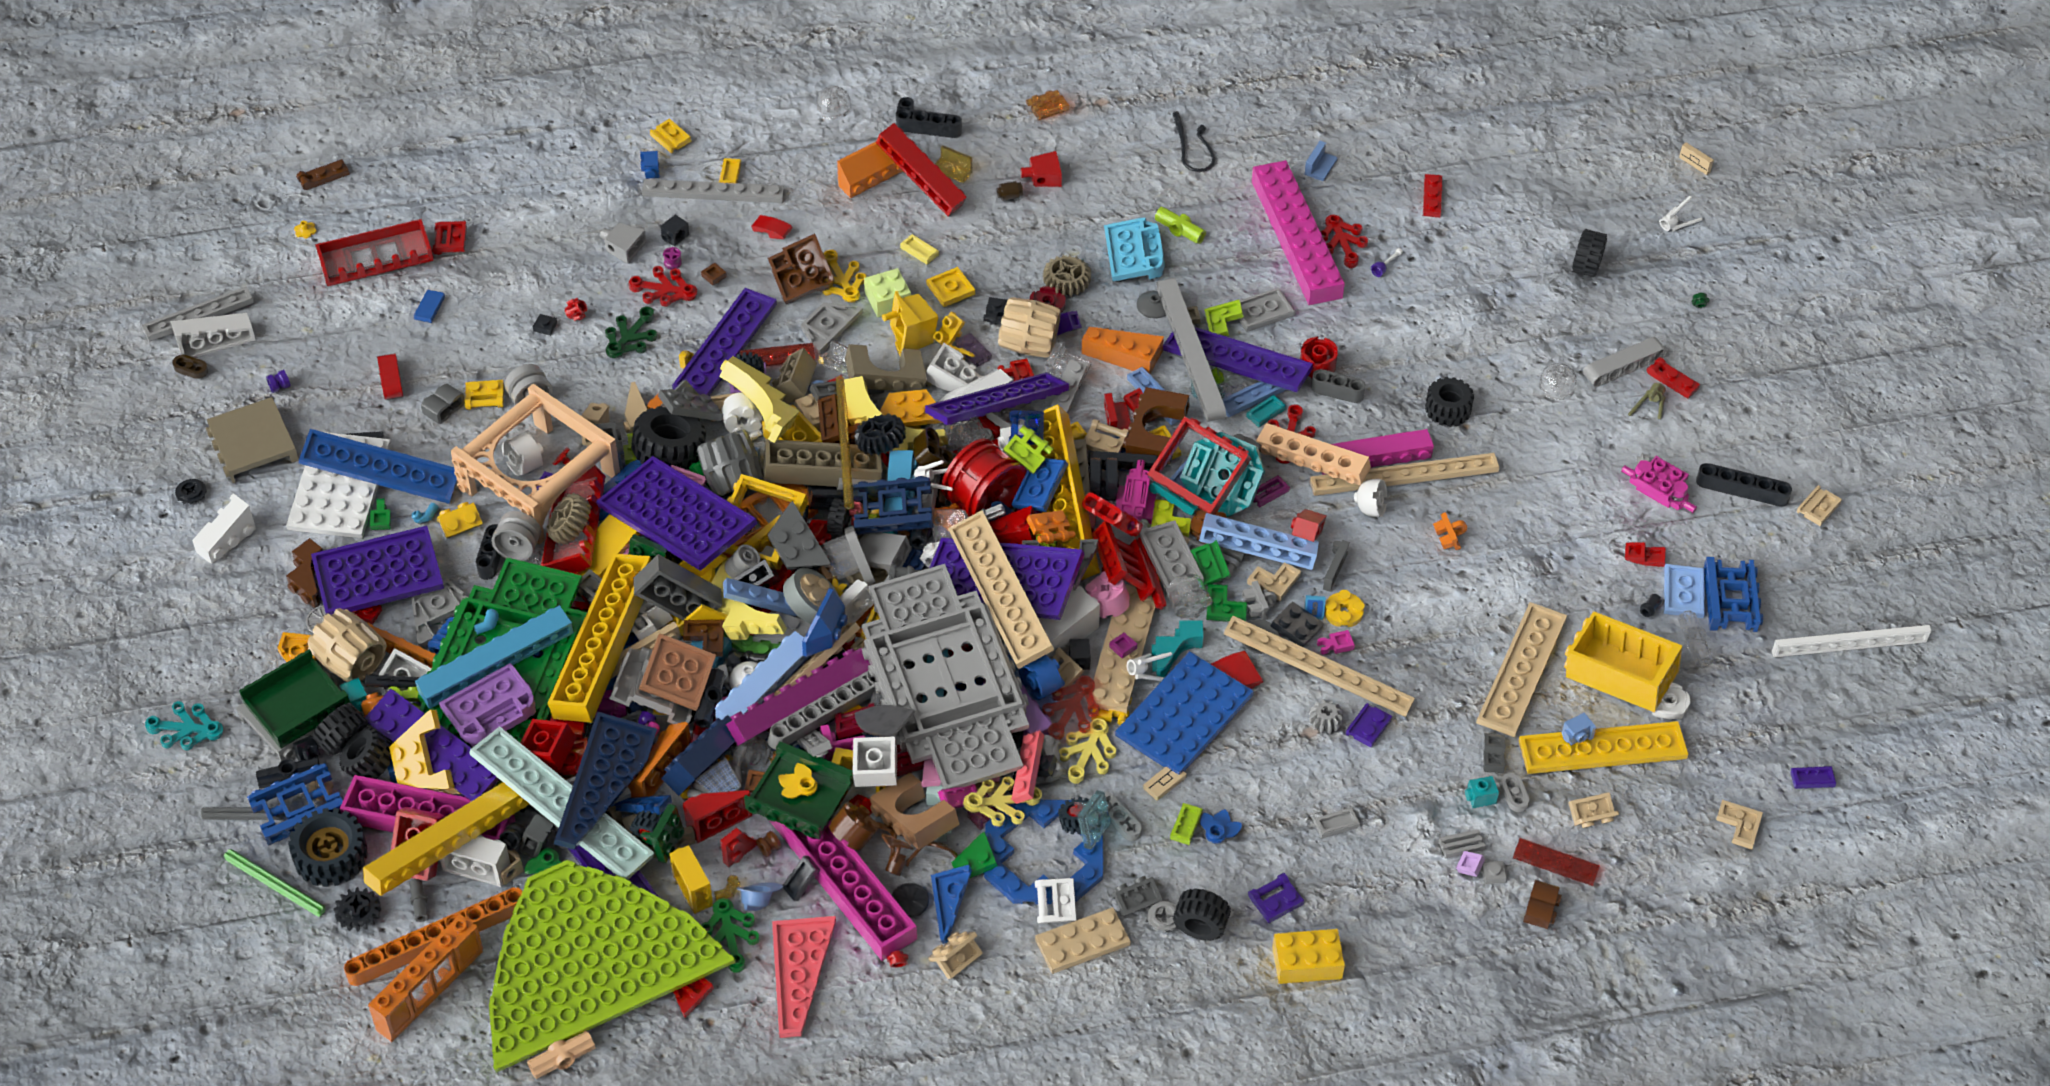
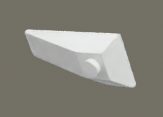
(991, 380)
(403, 665)

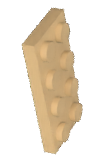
(1082, 940)

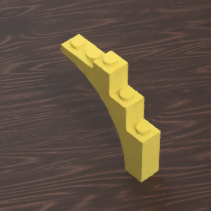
(861, 408)
(743, 619)

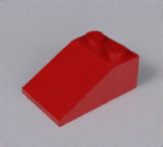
(715, 812)

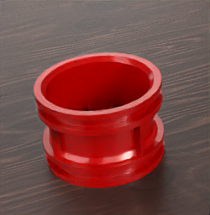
(982, 476)

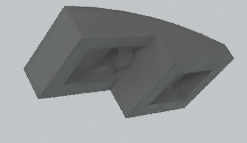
(1494, 753)

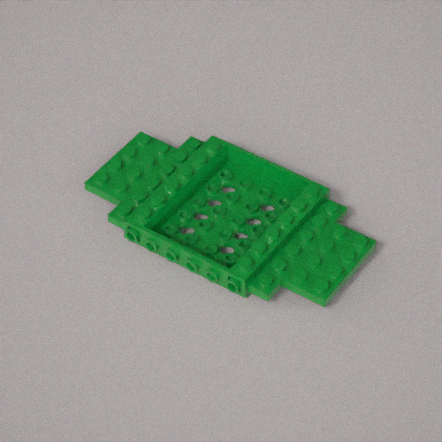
(518, 595)

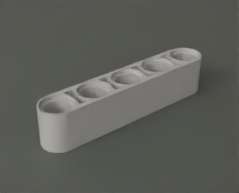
(1624, 361)

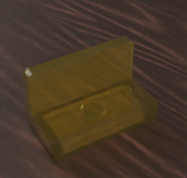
(955, 164)

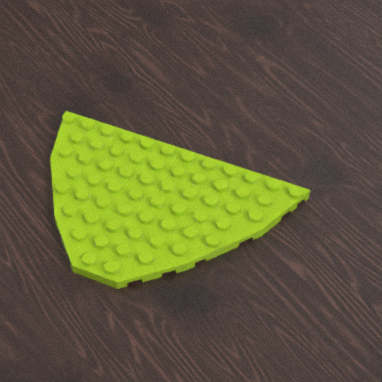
(586, 954)

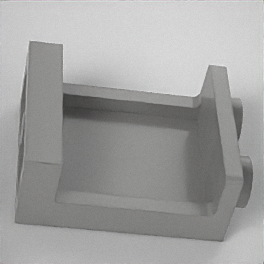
(885, 549)

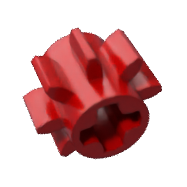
(576, 309)

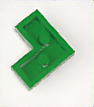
(1221, 608)

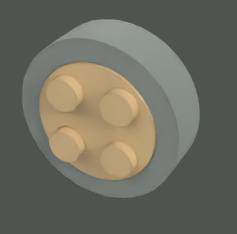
(806, 592)

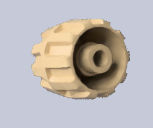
(1029, 327)
(347, 645)

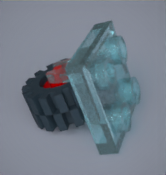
(1086, 818)

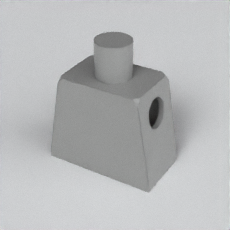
(624, 241)

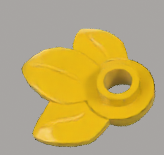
(795, 783)

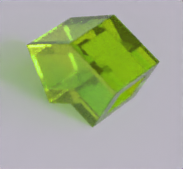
(1218, 375)

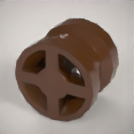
(768, 843)

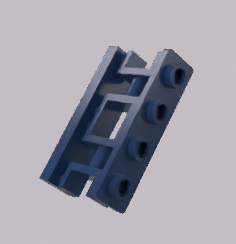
(893, 520)

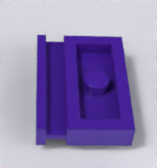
(1369, 725)

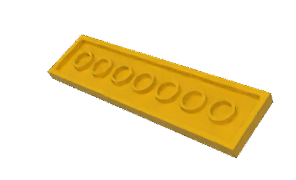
(1608, 748)

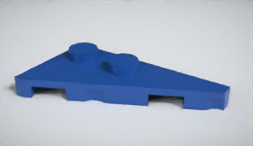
(654, 804)
(948, 894)

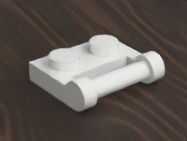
(1063, 900)

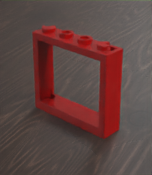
(1210, 434)

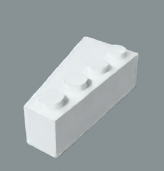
(212, 334)

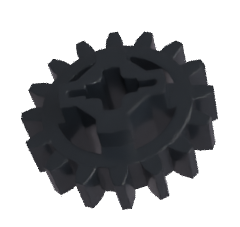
(357, 909)

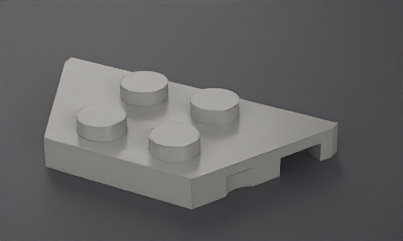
(828, 324)

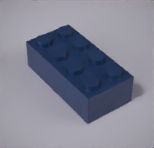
(699, 756)

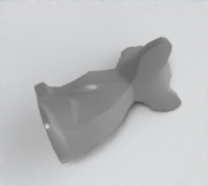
(1050, 747)

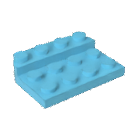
(1134, 249)

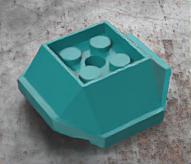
(1204, 473)

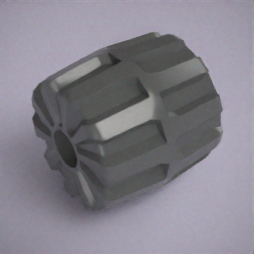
(728, 458)

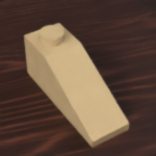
(634, 408)

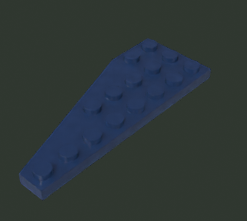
(609, 764)

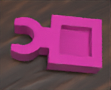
(1337, 641)

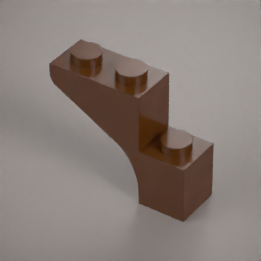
(302, 578)

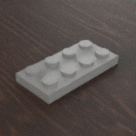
(1169, 552)

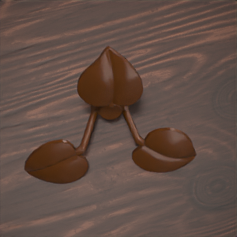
(896, 859)

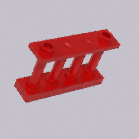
(1114, 564)

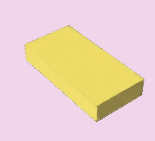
(919, 249)

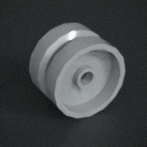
(522, 378)
(516, 535)

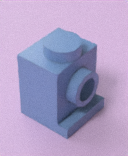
(1578, 729)

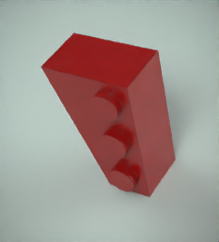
(1013, 527)

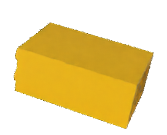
(1623, 661)

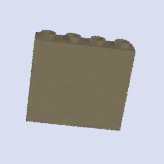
(250, 437)

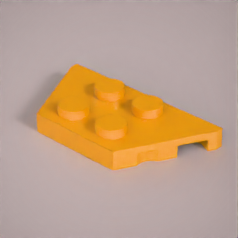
(910, 407)

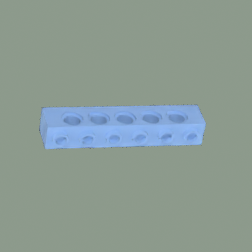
(1259, 541)

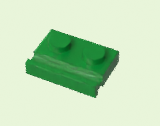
(1211, 562)

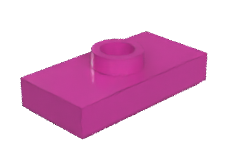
(956, 796)

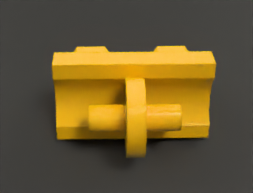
(950, 329)

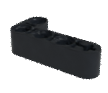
(926, 122)

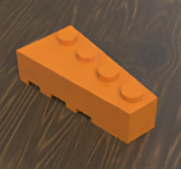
(1123, 348)

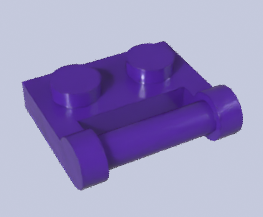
(1279, 903)

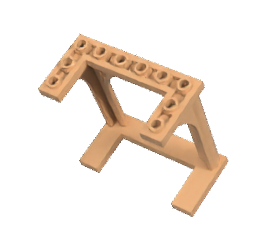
(538, 502)

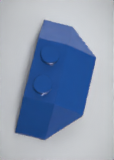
(826, 625)

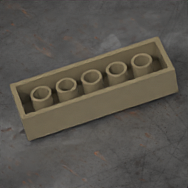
(815, 463)

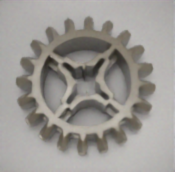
(1067, 275)
(568, 518)

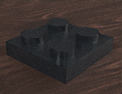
(1297, 624)

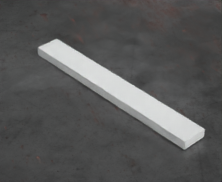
(1851, 641)

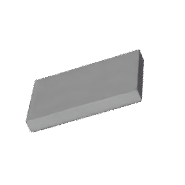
(1265, 309)

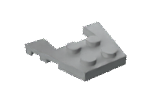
(433, 608)

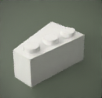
(226, 531)

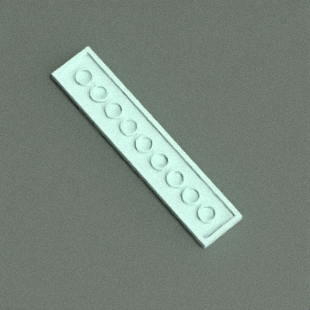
(550, 794)

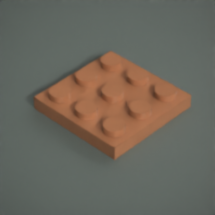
(677, 672)

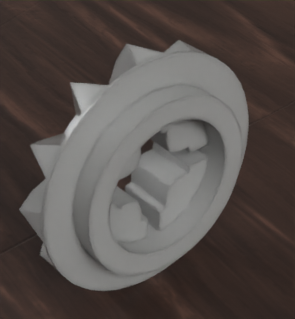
(1155, 913)

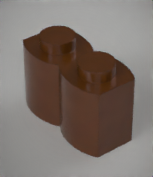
(1541, 904)

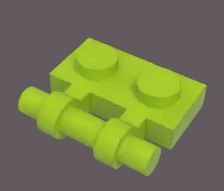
(1024, 453)

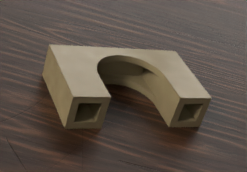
(908, 378)

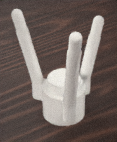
(1670, 220)
(927, 472)
(1139, 666)

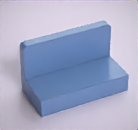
(1319, 162)

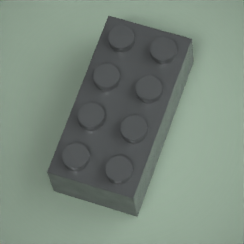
(675, 588)

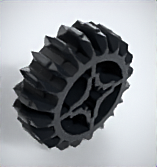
(880, 434)

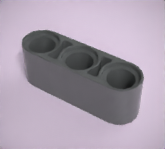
(1338, 386)

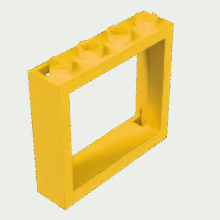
(740, 488)

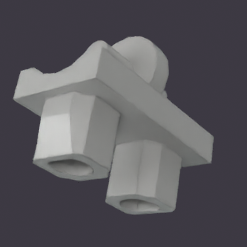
(1262, 600)

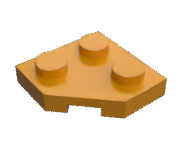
(292, 645)

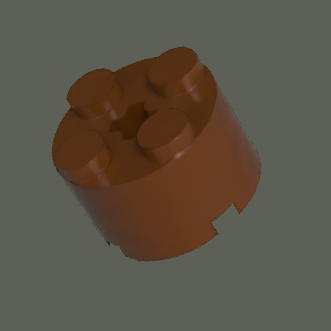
(854, 826)

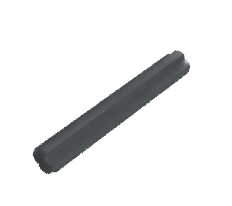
(235, 813)

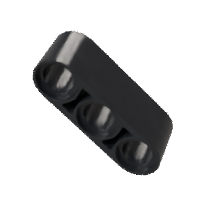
(487, 556)

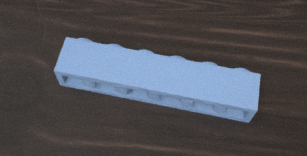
(766, 678)

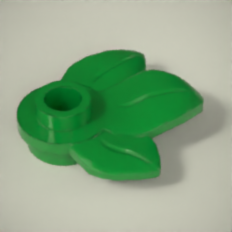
(539, 864)

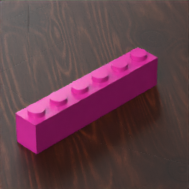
(1392, 448)

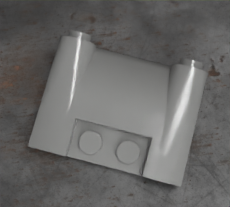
(628, 683)

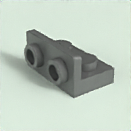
(1136, 896)

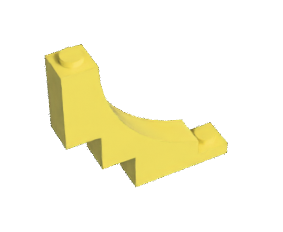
(755, 385)

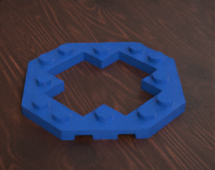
(1014, 888)

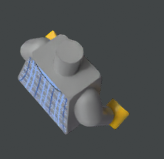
(720, 778)

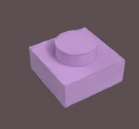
(1470, 863)

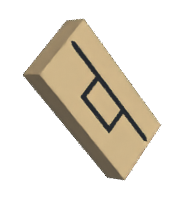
(1696, 158)
(1163, 783)

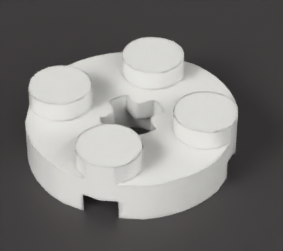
(1676, 709)

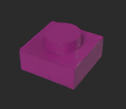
(1123, 645)

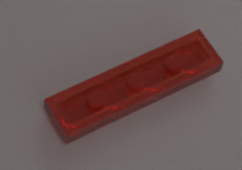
(779, 354)
(1556, 861)

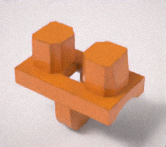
(1454, 529)

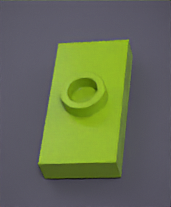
(1186, 824)

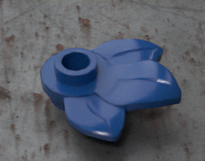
(1220, 825)

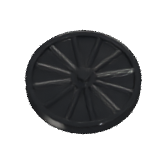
(911, 898)

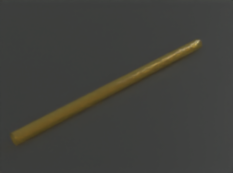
(844, 443)

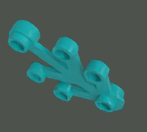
(186, 728)

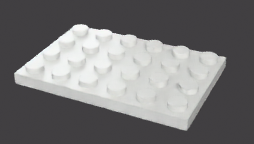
(332, 501)

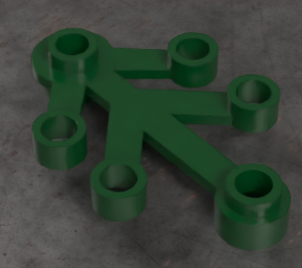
(616, 348)

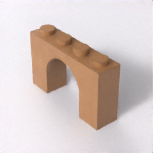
(917, 828)

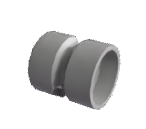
(742, 560)

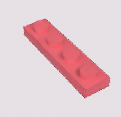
(1027, 775)

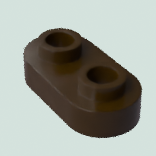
(191, 366)

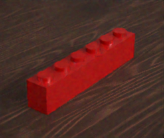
(921, 169)

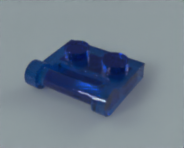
(1031, 419)

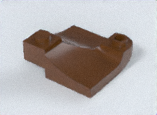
(801, 269)

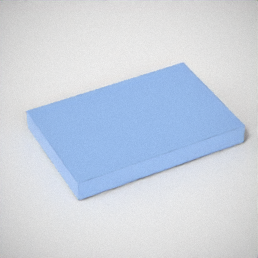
(1683, 590)

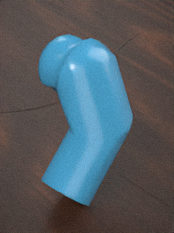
(425, 516)
(489, 622)

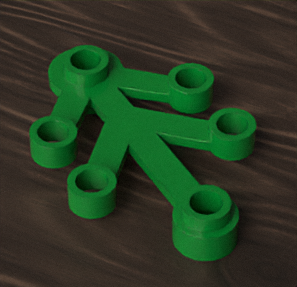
(729, 930)

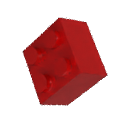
(549, 741)

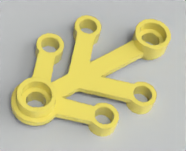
(1088, 748)
(998, 801)

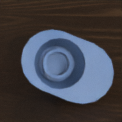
(758, 895)

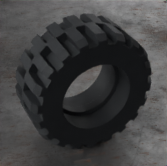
(667, 437)

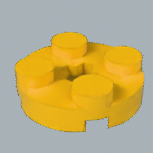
(1347, 600)

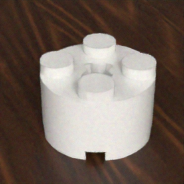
(741, 414)
(523, 453)

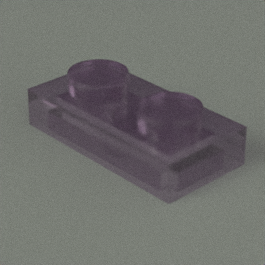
(971, 344)

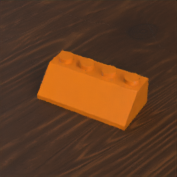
(865, 169)
(663, 752)

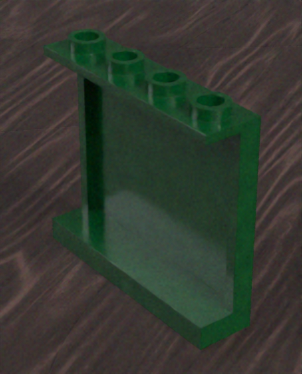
(293, 698)
(805, 813)

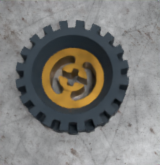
(323, 833)

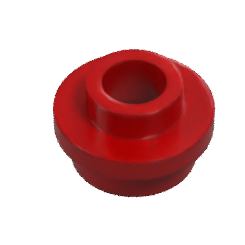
(897, 959)

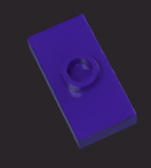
(1813, 777)

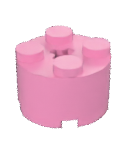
(1112, 599)

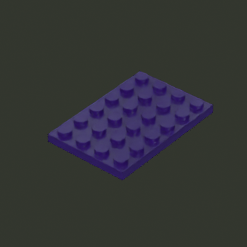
(377, 571)

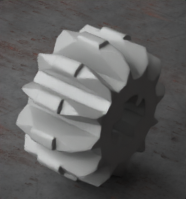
(1326, 716)

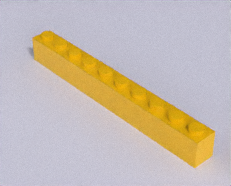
(442, 838)

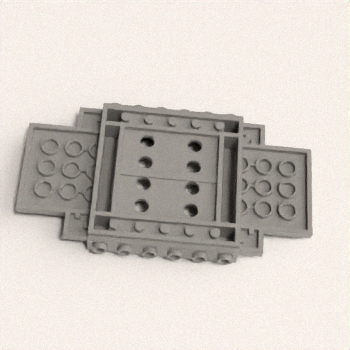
(966, 729)

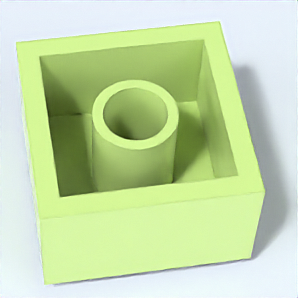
(881, 290)

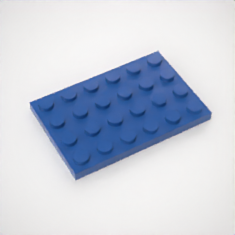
(1184, 713)

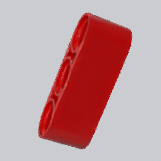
(390, 376)

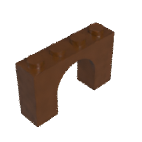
(1152, 405)

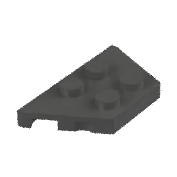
(796, 542)

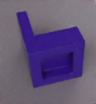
(1069, 322)

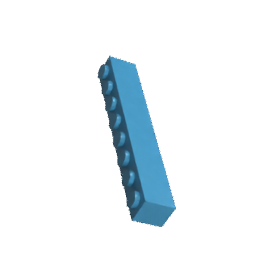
(486, 659)

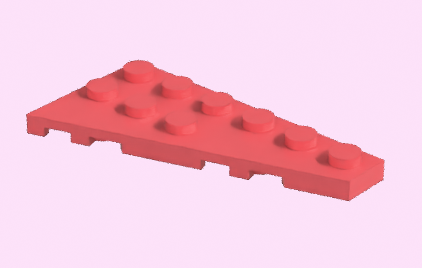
(798, 958)

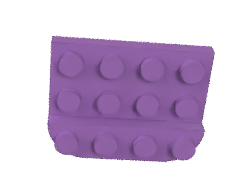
(491, 702)

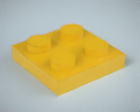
(950, 286)

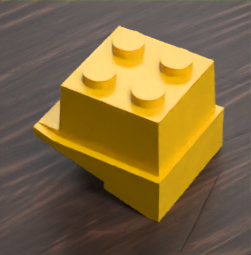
(911, 322)

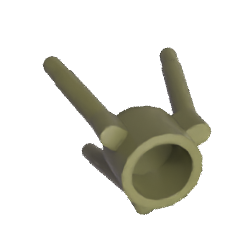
(1655, 394)

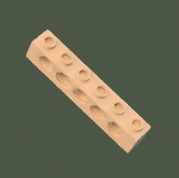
(1341, 464)

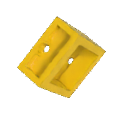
(691, 879)

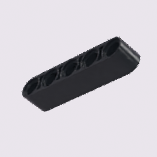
(1744, 484)

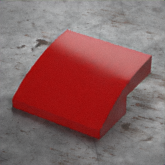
(1240, 668)

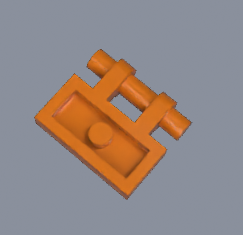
(1050, 522)

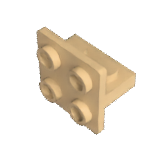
(956, 953)

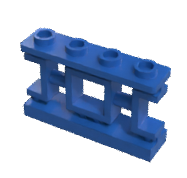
(1716, 594)
(287, 789)

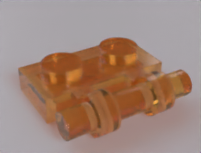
(1047, 104)

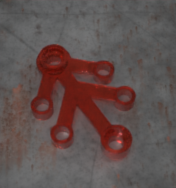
(1072, 705)

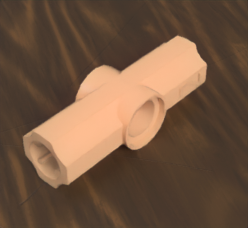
(561, 1054)

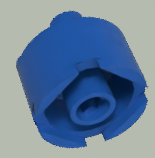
(1041, 677)

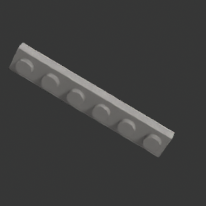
(210, 308)

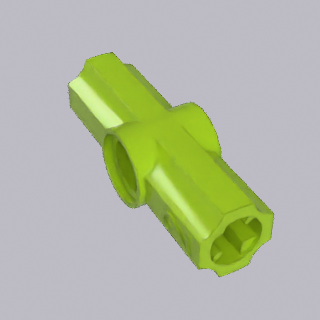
(1180, 225)

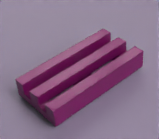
(1272, 492)

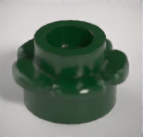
(1700, 300)

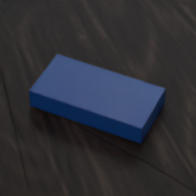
(429, 306)

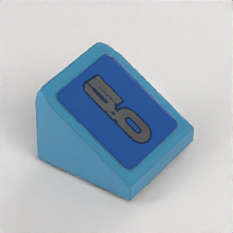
(1315, 605)

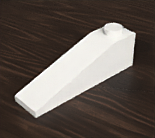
(950, 370)

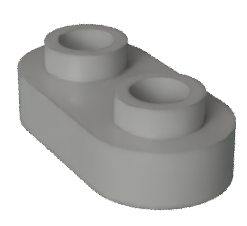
(1515, 794)

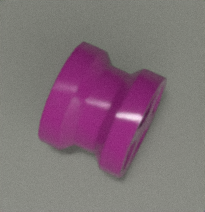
(672, 258)

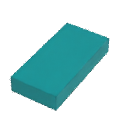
(1266, 411)

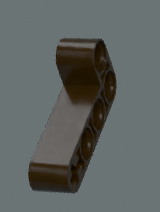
(929, 451)

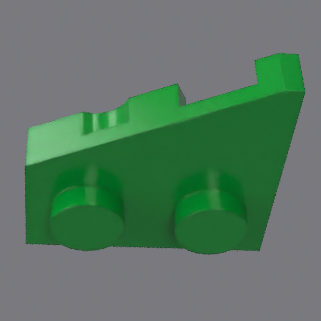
(977, 855)

